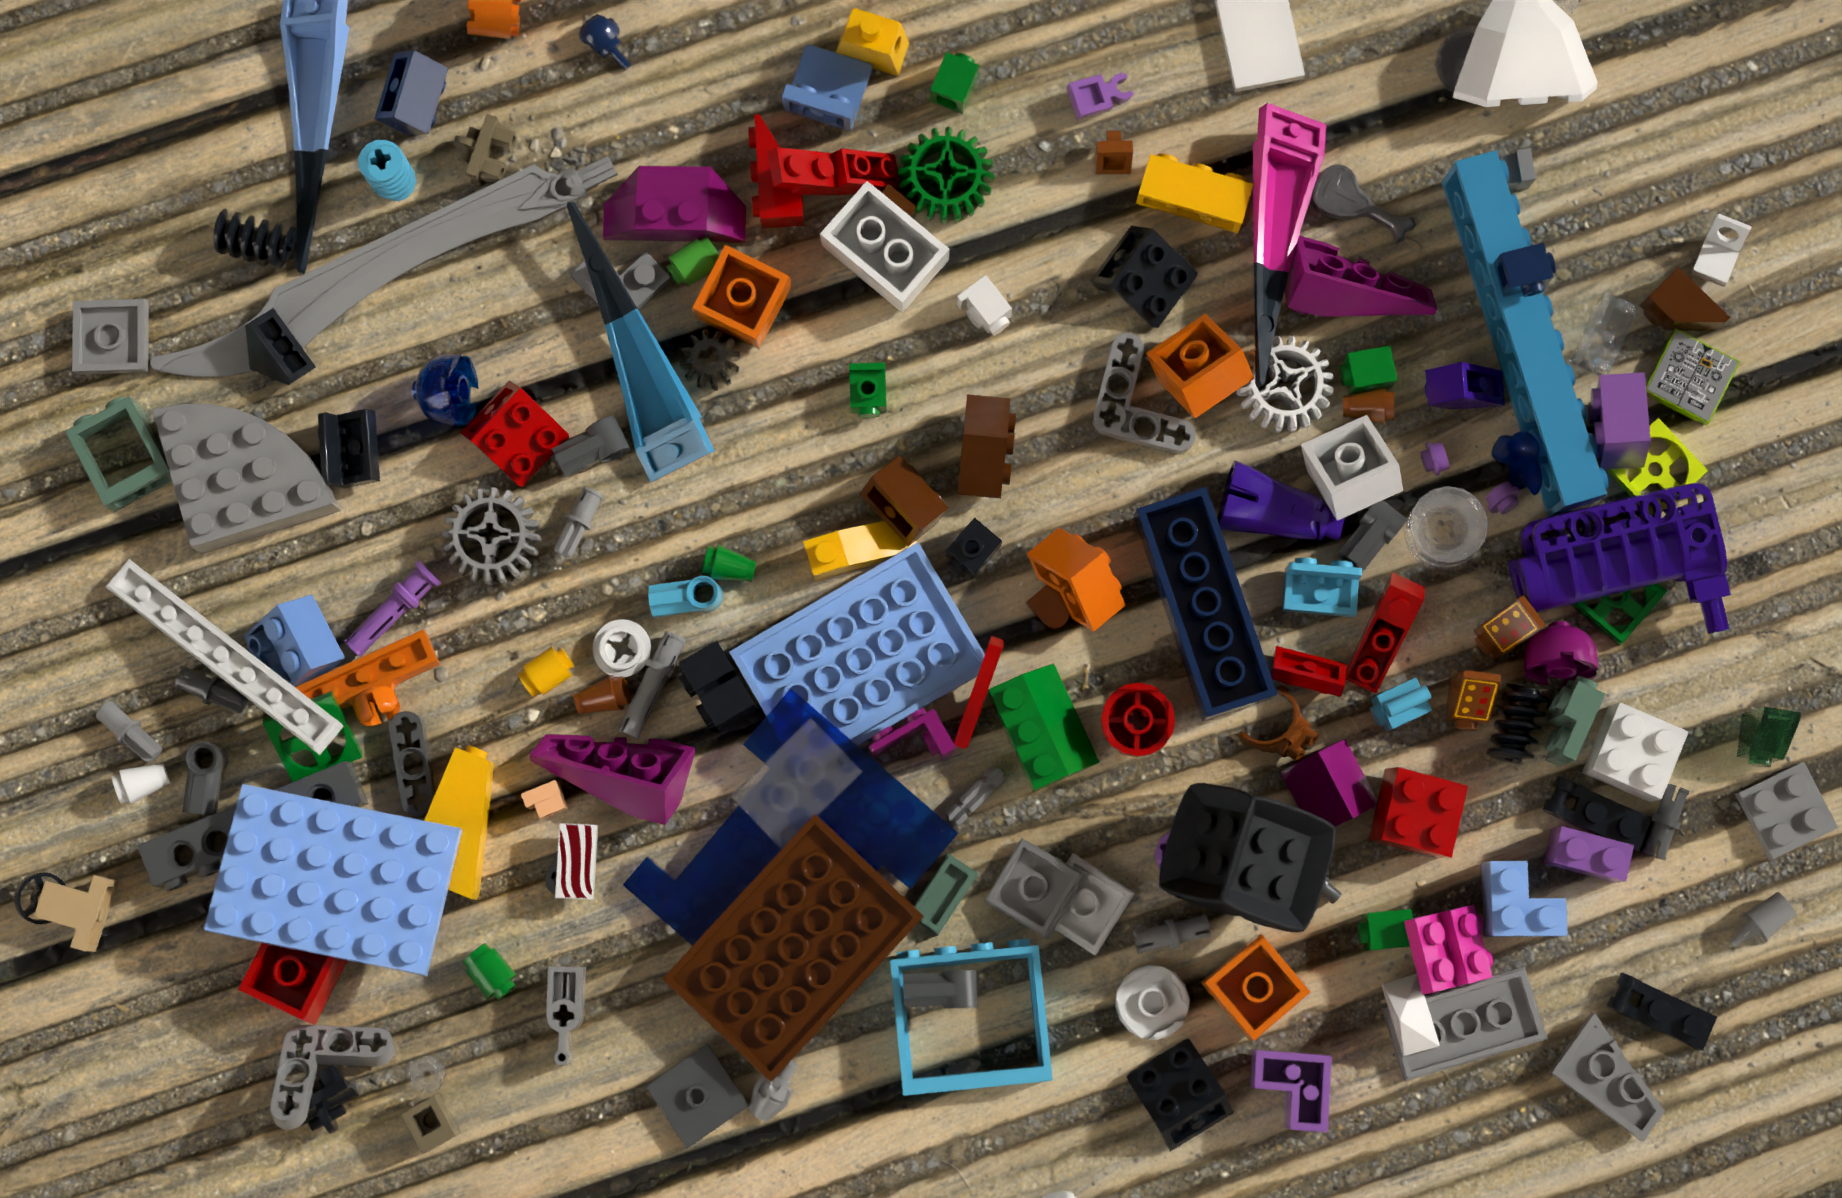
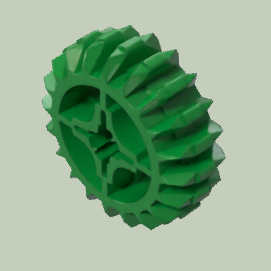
(959, 174)

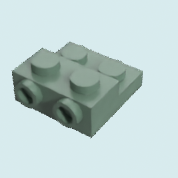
(1573, 712)

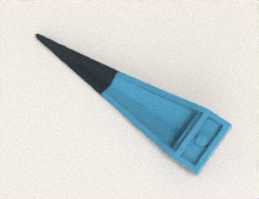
(658, 407)

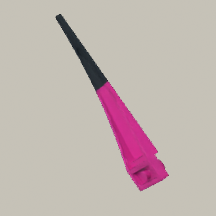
(1284, 175)

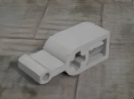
(573, 997)

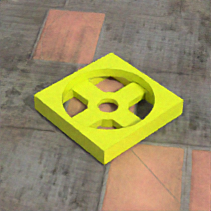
(1676, 449)

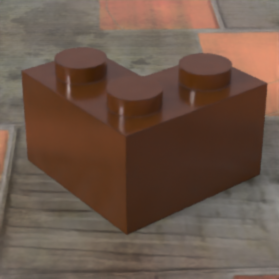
(986, 441)

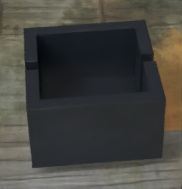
(718, 688)

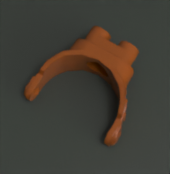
(1293, 740)

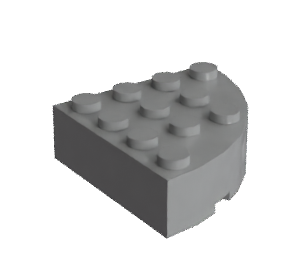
(237, 475)

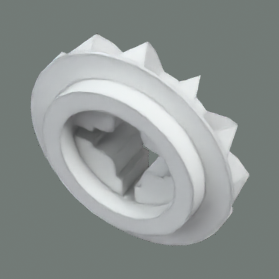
(616, 632)

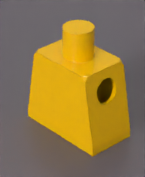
(874, 41)

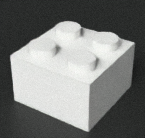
(1352, 467)
(1635, 752)

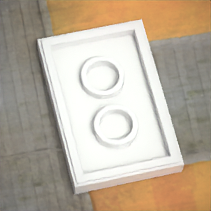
(1259, 42)

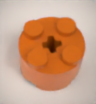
(493, 18)

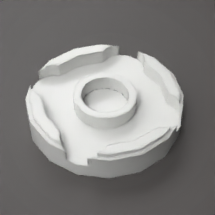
(1152, 1002)

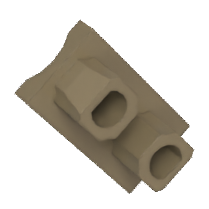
(481, 164)

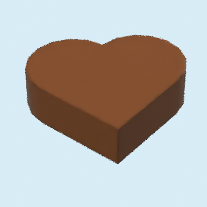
(1049, 607)

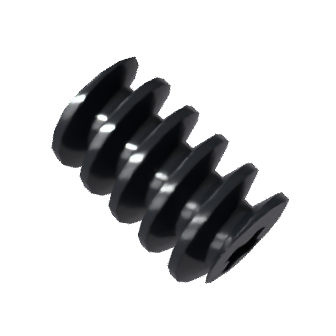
(252, 241)
(1517, 724)

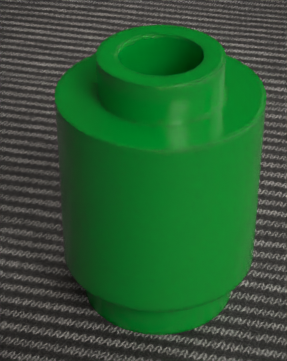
(490, 972)

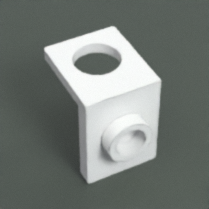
(1720, 253)

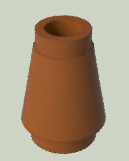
(1375, 404)
(604, 696)

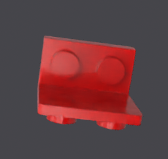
(515, 433)

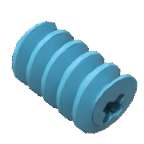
(387, 170)

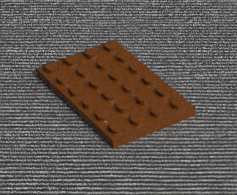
(793, 947)

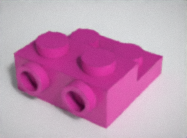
(1449, 949)

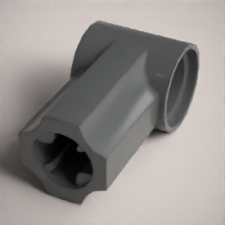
(599, 443)
(1375, 529)
(204, 784)
(944, 989)

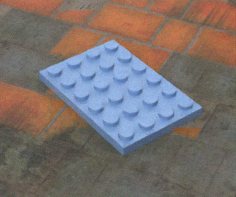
(867, 649)
(334, 880)

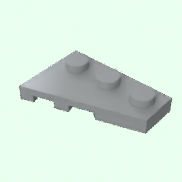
(1604, 1078)

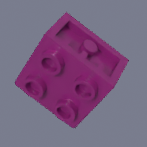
(935, 737)

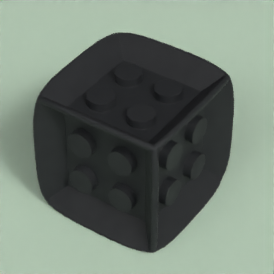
(1247, 856)

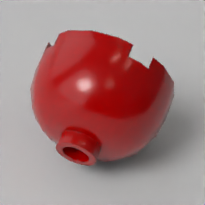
(1137, 720)

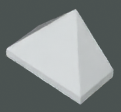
(1410, 1015)

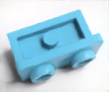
(1321, 588)

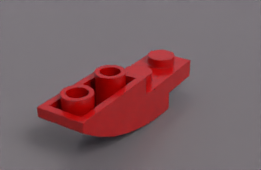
(831, 173)

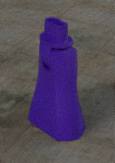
(1267, 506)

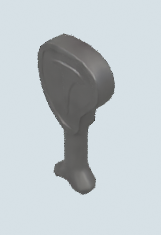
(1339, 197)

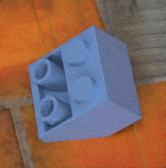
(295, 641)

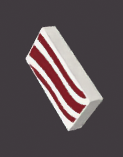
(576, 861)

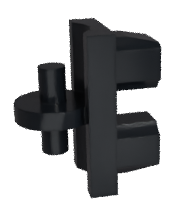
(328, 1102)

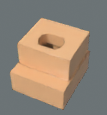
(546, 799)

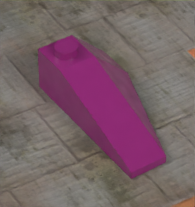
(632, 777)

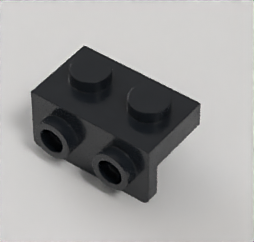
(349, 448)

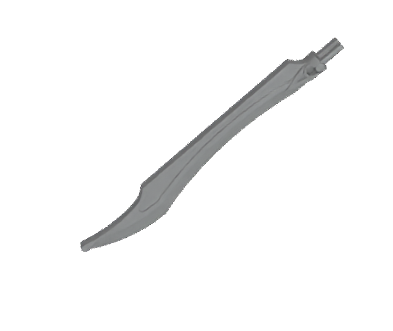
(327, 292)

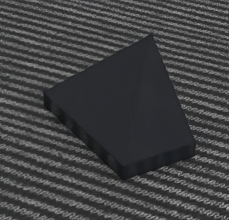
(275, 349)

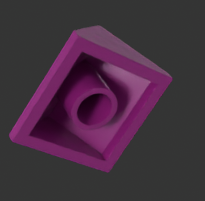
(1330, 784)

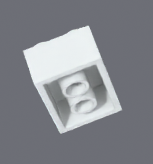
(884, 246)

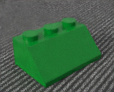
(1042, 727)

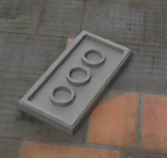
(1475, 1023)

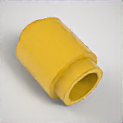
(546, 671)

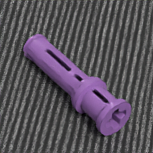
(404, 596)

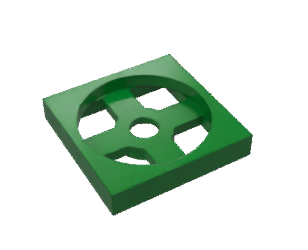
(1619, 634)
(291, 745)

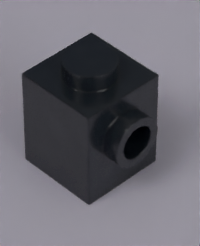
(972, 549)

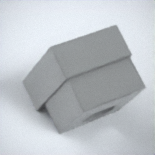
(1520, 169)

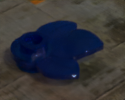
(1522, 456)

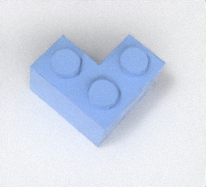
(1511, 911)

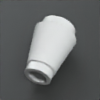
(139, 782)

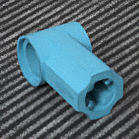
(681, 597)

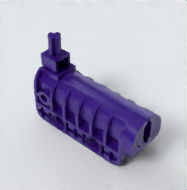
(1627, 553)

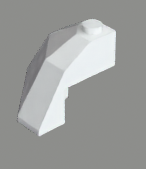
(1525, 54)

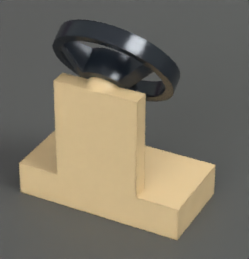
(70, 906)

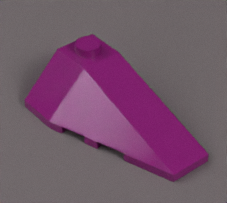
(1336, 286)

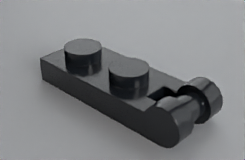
(1597, 814)
(1662, 1012)

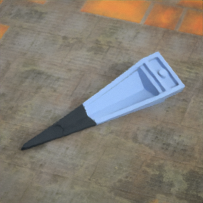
(314, 56)

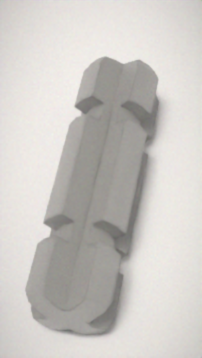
(975, 795)

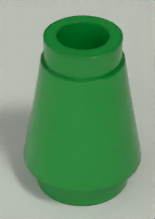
(727, 565)

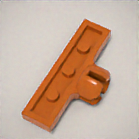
(373, 678)

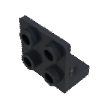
(1145, 274)
(1180, 1094)

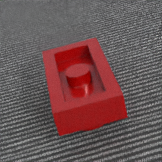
(1308, 671)

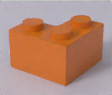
(1080, 576)

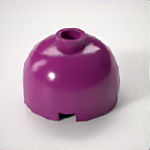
(1560, 653)

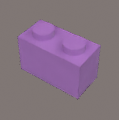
(1588, 854)

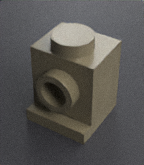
(429, 1137)

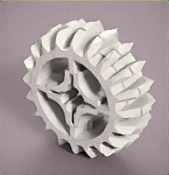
(1291, 397)

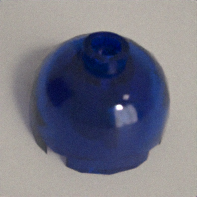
(445, 389)

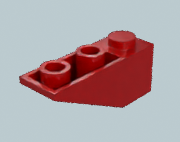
(774, 204)
(1385, 632)

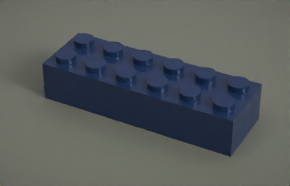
(1204, 604)

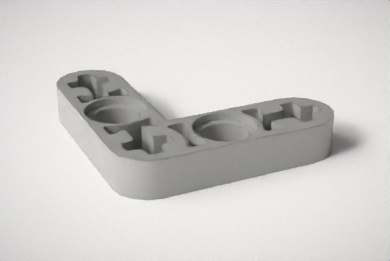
(1129, 414)
(318, 1052)

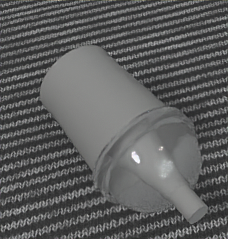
(1762, 921)

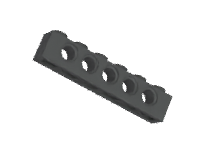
(162, 853)

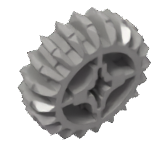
(491, 521)

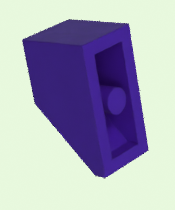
(1464, 386)

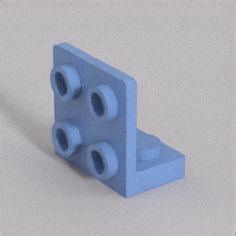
(827, 87)

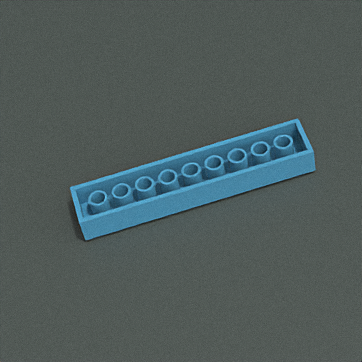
(1524, 336)

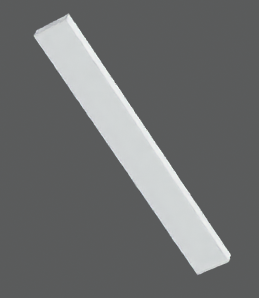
(225, 657)

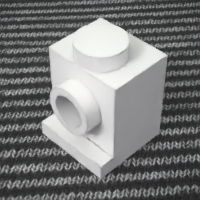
(985, 306)

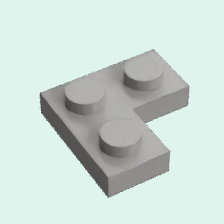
(641, 280)

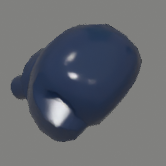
(602, 38)

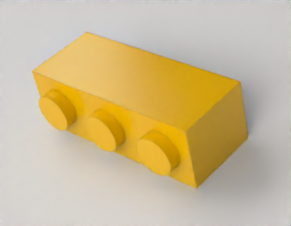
(1195, 192)

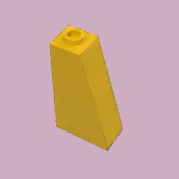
(465, 803)

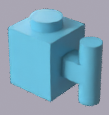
(1400, 704)

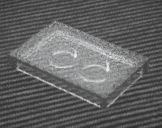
(796, 783)

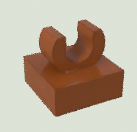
(1113, 155)

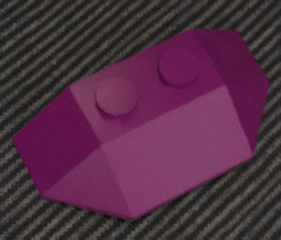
(674, 206)

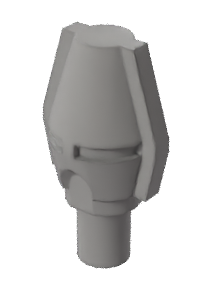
(773, 1096)

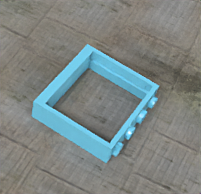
(979, 953)

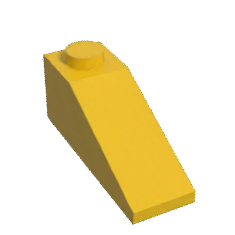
(852, 549)

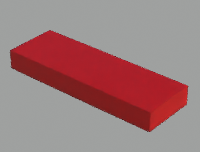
(979, 692)

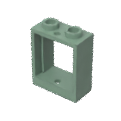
(136, 485)

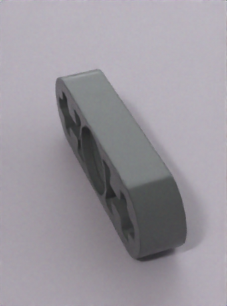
(417, 736)

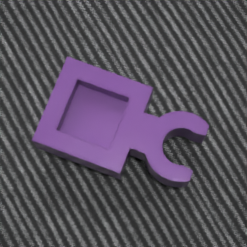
(1094, 96)

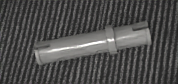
(651, 685)

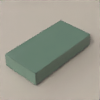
(944, 893)

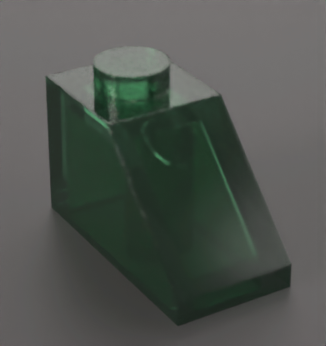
(1766, 735)

